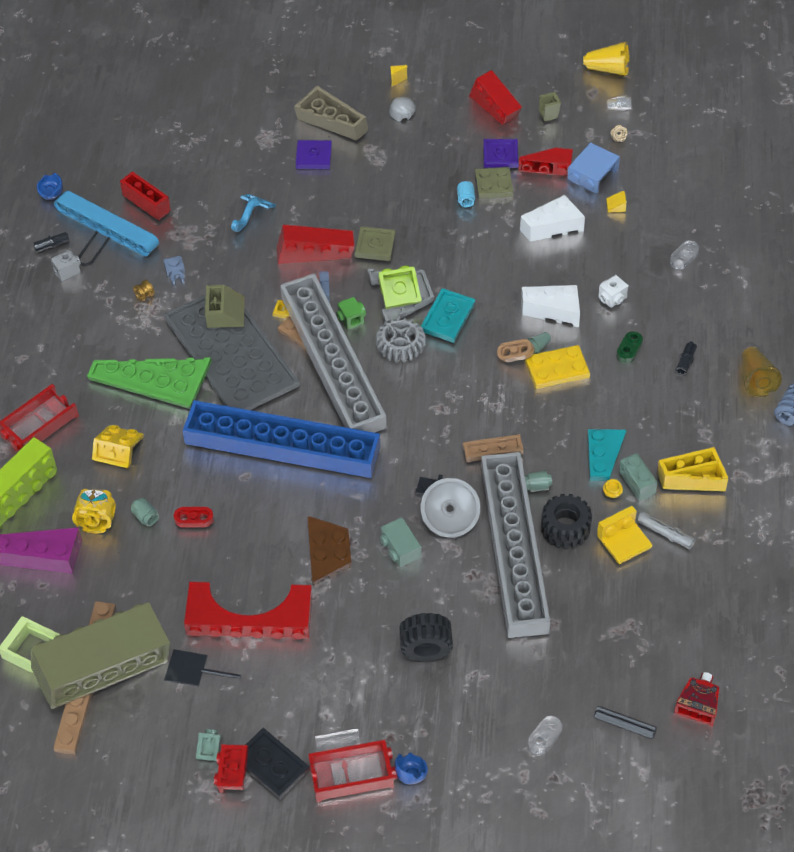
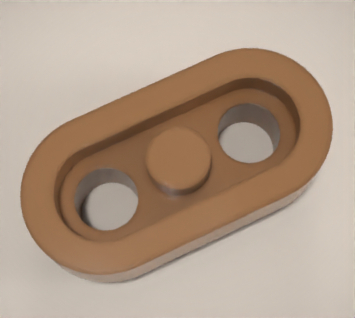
(516, 350)

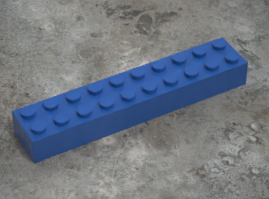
(282, 438)

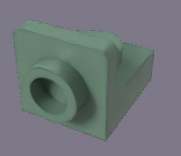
(208, 745)

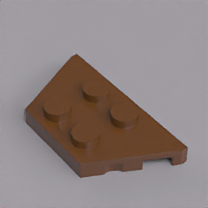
(328, 549)

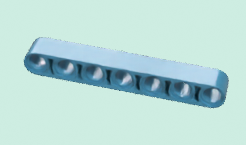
(106, 223)

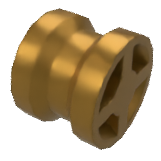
(143, 290)

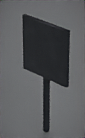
(188, 668)

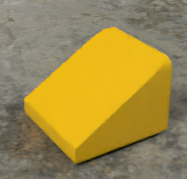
(398, 74)
(616, 202)

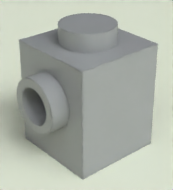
(66, 265)

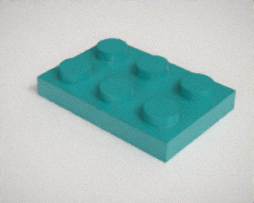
(448, 315)

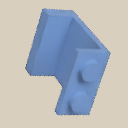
(592, 166)

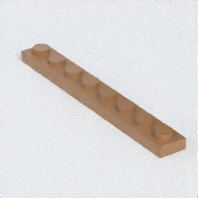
(76, 710)

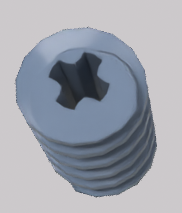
(785, 410)

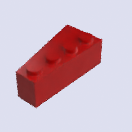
(313, 244)

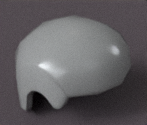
(402, 108)

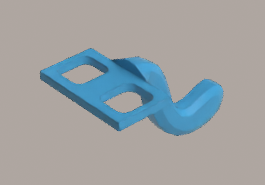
(253, 202)

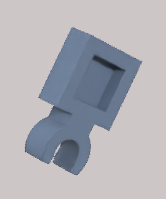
(174, 268)

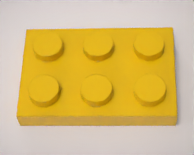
(557, 367)

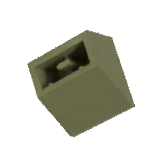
(224, 307)

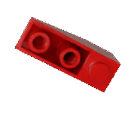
(549, 161)

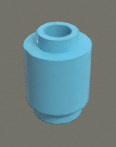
(466, 194)

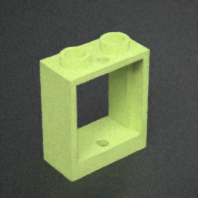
(17, 637)

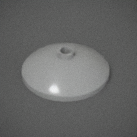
(455, 493)

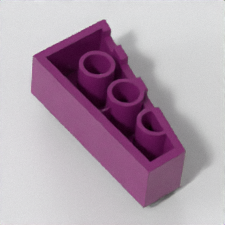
(41, 550)

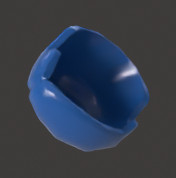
(50, 186)
(410, 768)

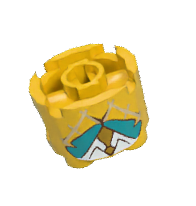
(94, 511)

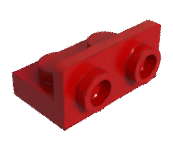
(232, 767)

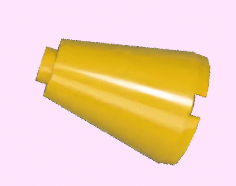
(609, 59)

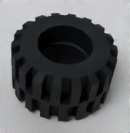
(570, 508)
(426, 636)

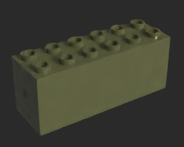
(99, 654)

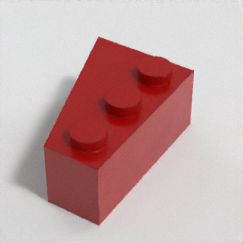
(495, 97)

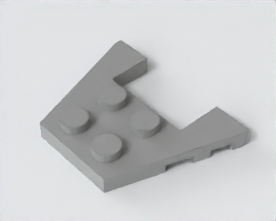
(402, 311)

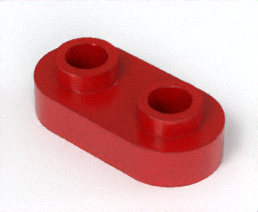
(193, 516)

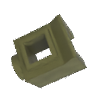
(549, 106)

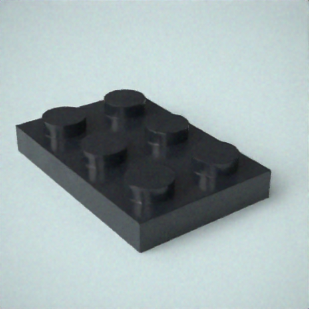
(274, 764)

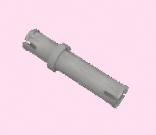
(666, 530)

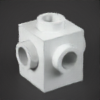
(613, 291)

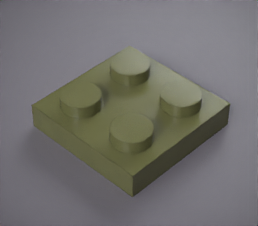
(494, 183)
(375, 243)

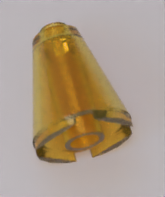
(759, 373)

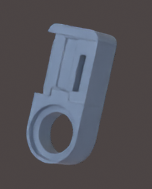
(324, 282)

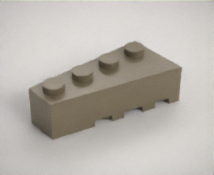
(331, 114)

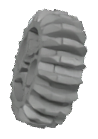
(400, 345)

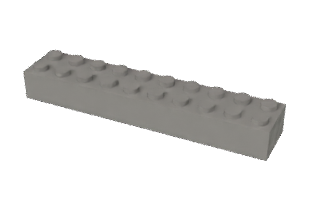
(332, 355)
(515, 545)

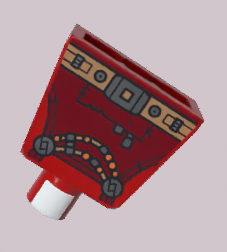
(699, 700)

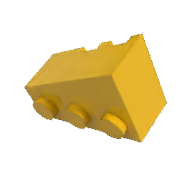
(693, 471)

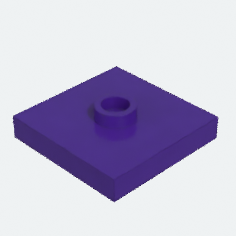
(500, 153)
(313, 154)

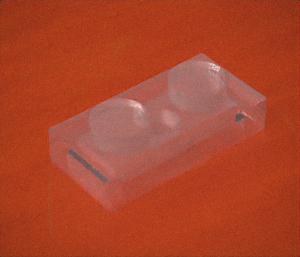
(337, 740)

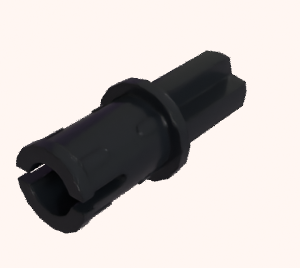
(50, 242)
(686, 358)

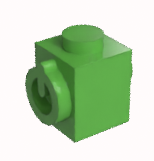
(351, 313)

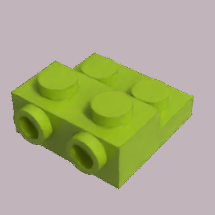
(399, 287)

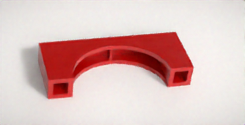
(287, 620)

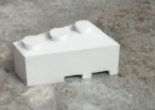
(552, 219)
(552, 302)

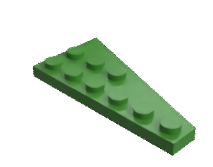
(159, 379)

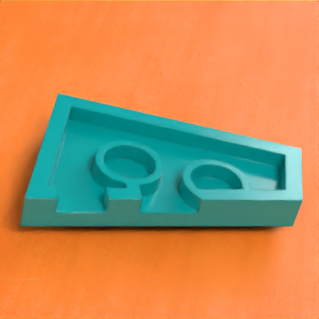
(603, 452)

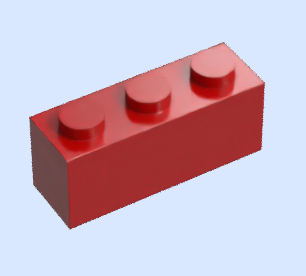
(145, 195)

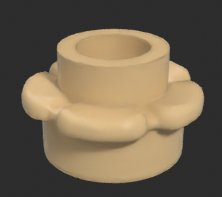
(614, 132)

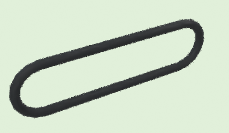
(86, 264)

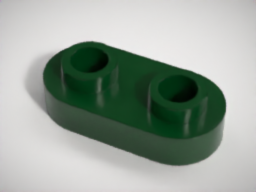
(631, 343)

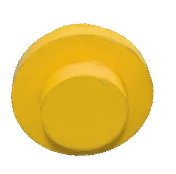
(612, 488)

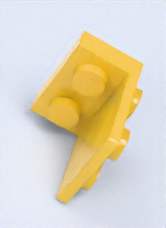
(115, 445)
(622, 535)

